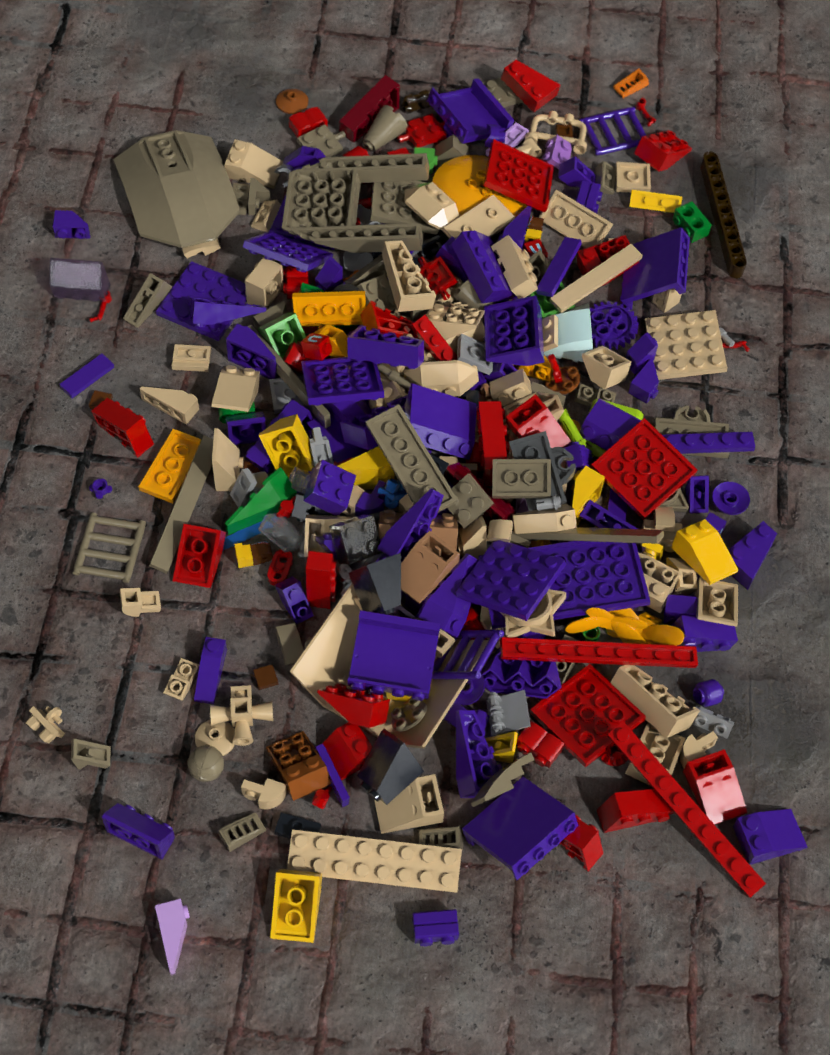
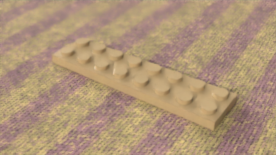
(375, 860)

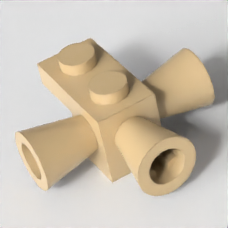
(241, 714)

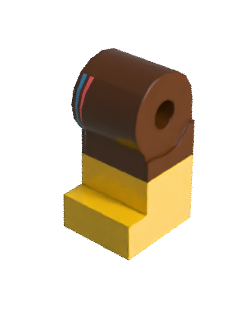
(534, 228)
(253, 553)

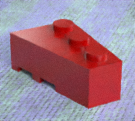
(529, 85)
(381, 319)
(125, 424)
(632, 809)
(584, 844)

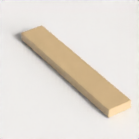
(596, 278)

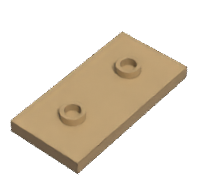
(487, 218)
(575, 220)

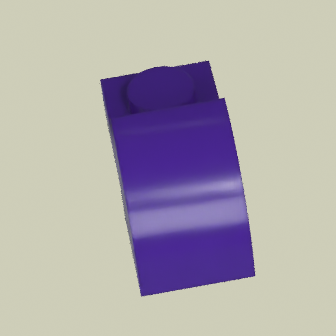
(371, 502)

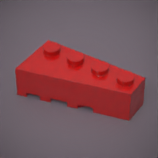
(492, 438)
(320, 579)

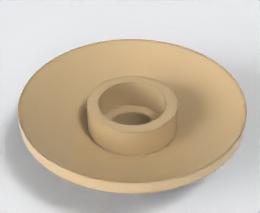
(223, 742)

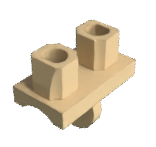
(40, 718)

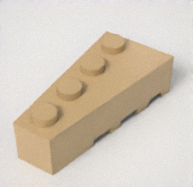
(406, 282)
(661, 709)

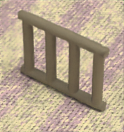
(90, 535)

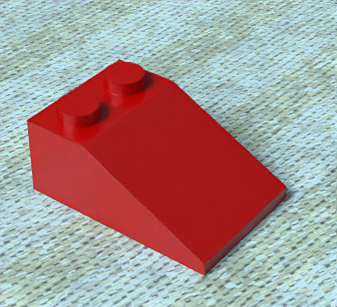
(198, 555)

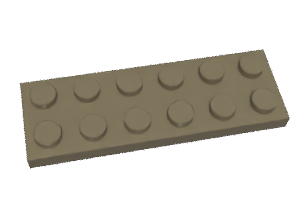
(408, 456)

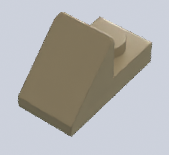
(257, 195)
(89, 753)

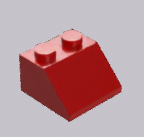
(347, 749)

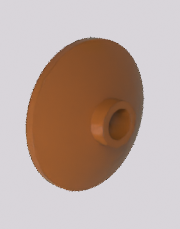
(292, 101)

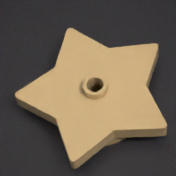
(541, 619)

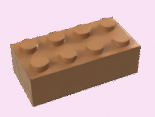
(443, 526)

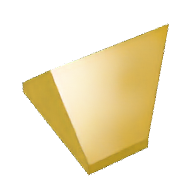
(503, 746)

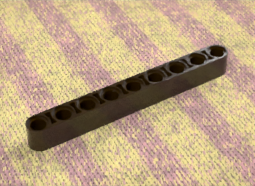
(723, 215)

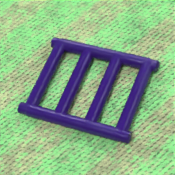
(600, 118)
(462, 672)

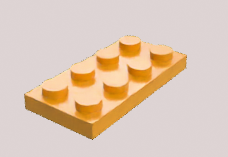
(329, 307)
(170, 466)

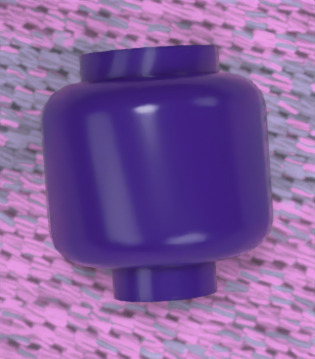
(708, 693)

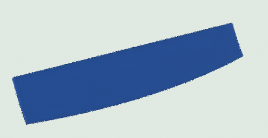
(242, 535)

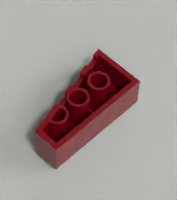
(361, 116)

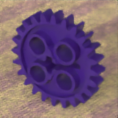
(612, 325)

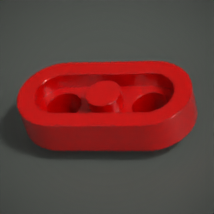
(278, 568)

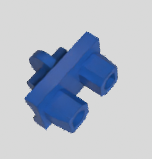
(394, 492)

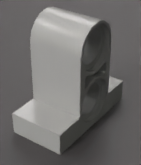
(246, 485)

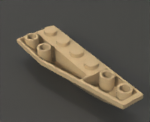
(659, 580)

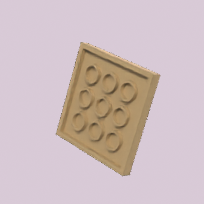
(687, 344)

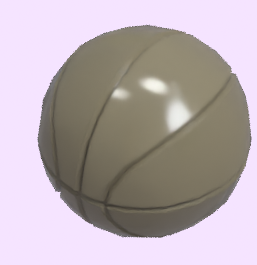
(205, 763)

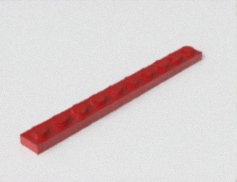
(598, 652)
(686, 809)

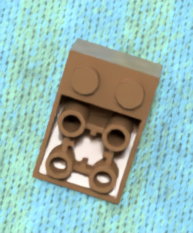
(427, 566)

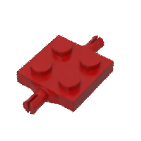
(423, 131)
(437, 275)

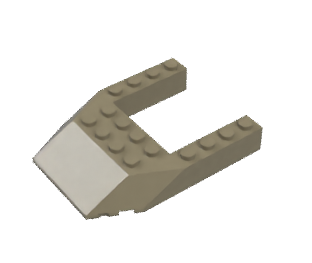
(325, 200)

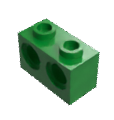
(692, 221)

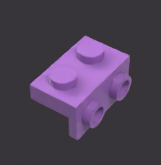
(557, 151)

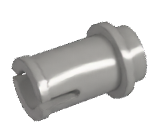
(548, 503)

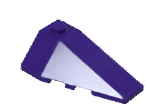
(209, 312)

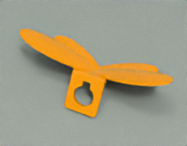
(623, 626)
(654, 633)

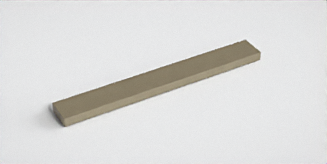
(296, 385)
(183, 506)
(599, 535)

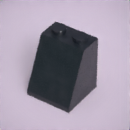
(379, 585)
(388, 768)

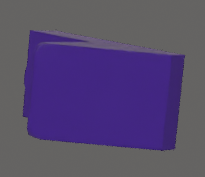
(679, 605)

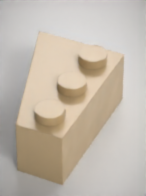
(517, 267)

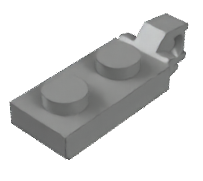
(320, 447)

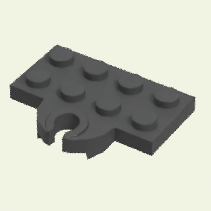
(538, 447)

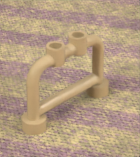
(552, 118)

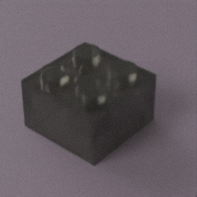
(355, 539)

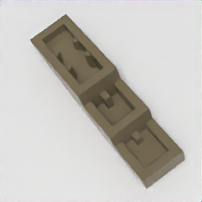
(501, 780)

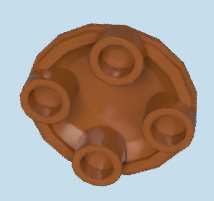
(570, 378)

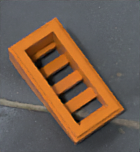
(637, 74)

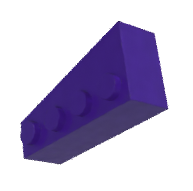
(385, 348)
(356, 431)
(257, 454)

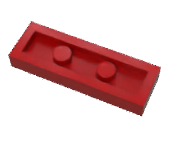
(433, 340)

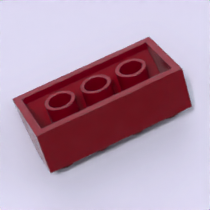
(498, 510)

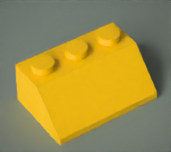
(288, 445)

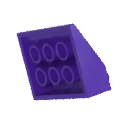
(482, 266)
(514, 332)
(442, 420)

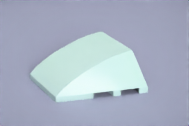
(573, 334)

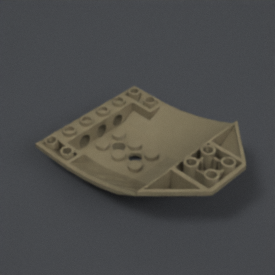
(180, 202)

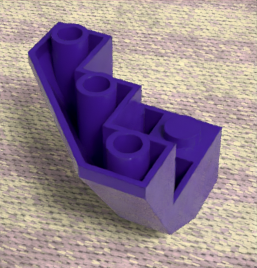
(537, 678)

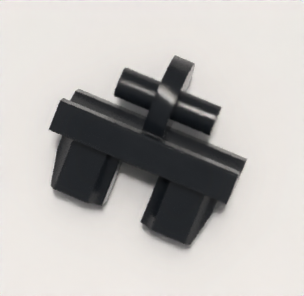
(432, 246)

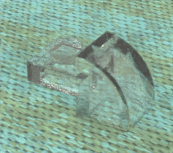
(299, 479)

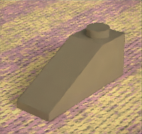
(147, 300)

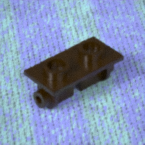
(411, 102)

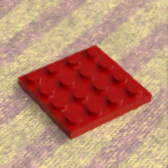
(518, 175)
(644, 468)
(585, 713)

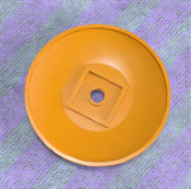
(462, 180)

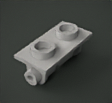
(719, 724)

